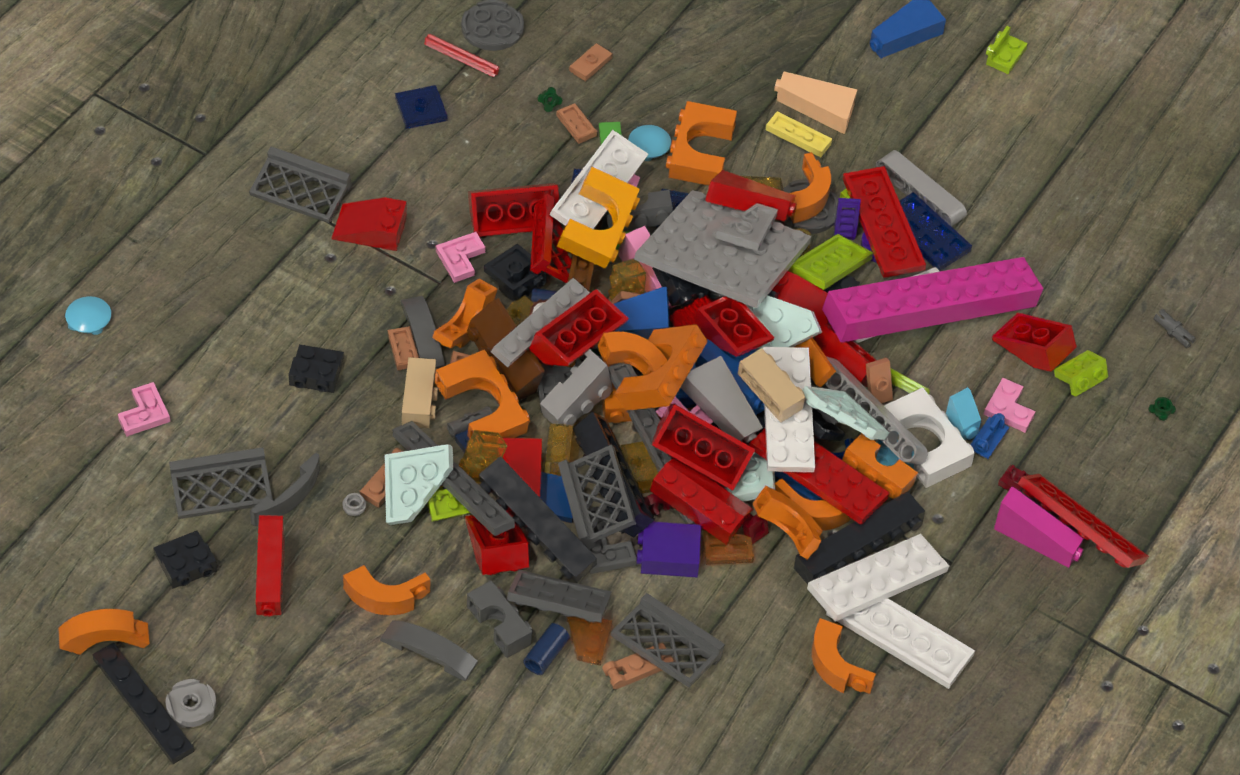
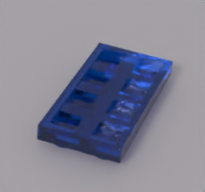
(935, 237)

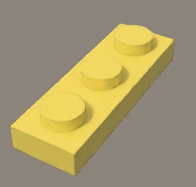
(798, 134)

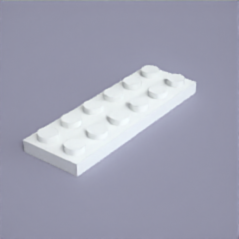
(615, 157)
(792, 441)
(877, 577)
(911, 640)

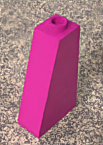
(1037, 529)

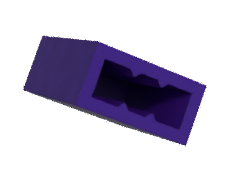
(670, 549)

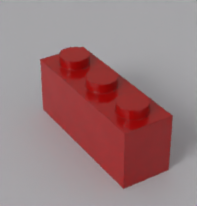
(848, 353)

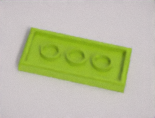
(831, 261)

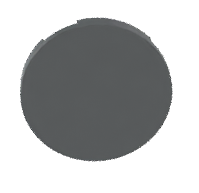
(492, 25)
(820, 222)

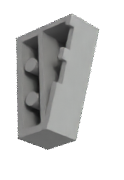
(579, 392)

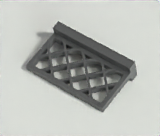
(304, 168)
(213, 466)
(580, 506)
(678, 630)

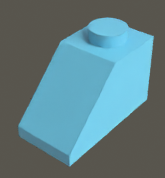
(964, 414)

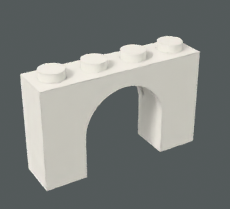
(953, 454)

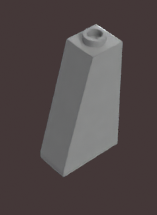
(722, 400)

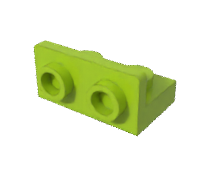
(1005, 51)
(1083, 372)
(445, 506)

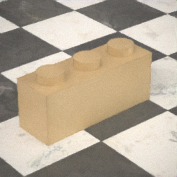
(771, 385)
(420, 392)

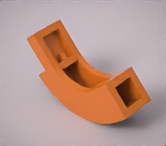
(814, 197)
(476, 298)
(631, 350)
(821, 511)
(790, 518)
(384, 598)
(100, 626)
(832, 666)

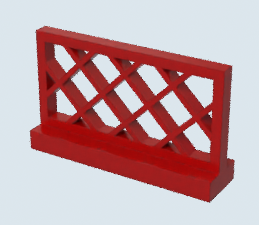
(542, 242)

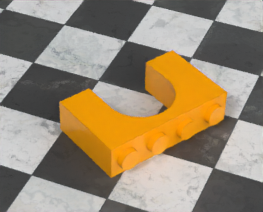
(618, 199)

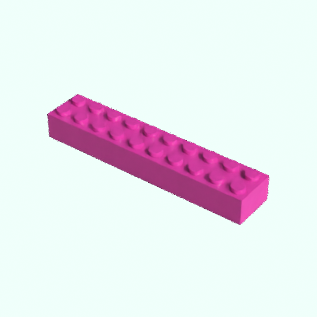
(932, 299)

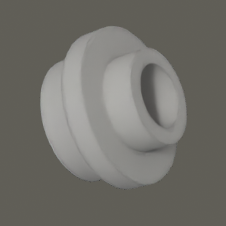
(354, 499)

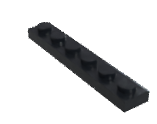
(143, 703)

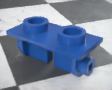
(990, 435)

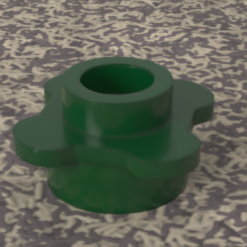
(549, 93)
(1162, 403)

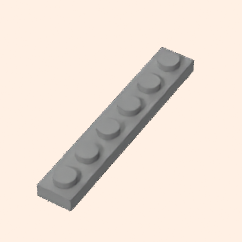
(520, 339)

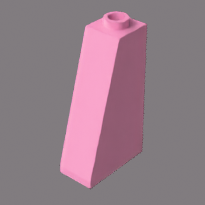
(627, 250)

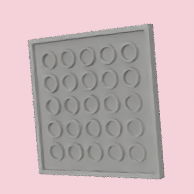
(689, 250)

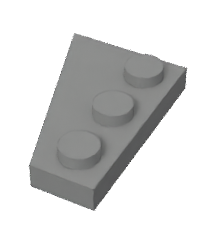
(750, 228)

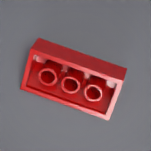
(507, 208)
(577, 330)
(702, 446)
(700, 500)

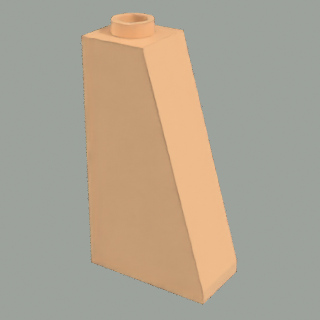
(817, 99)

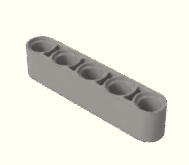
(911, 179)

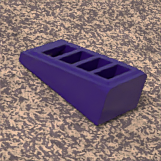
(847, 219)

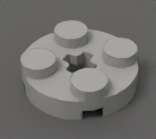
(191, 716)

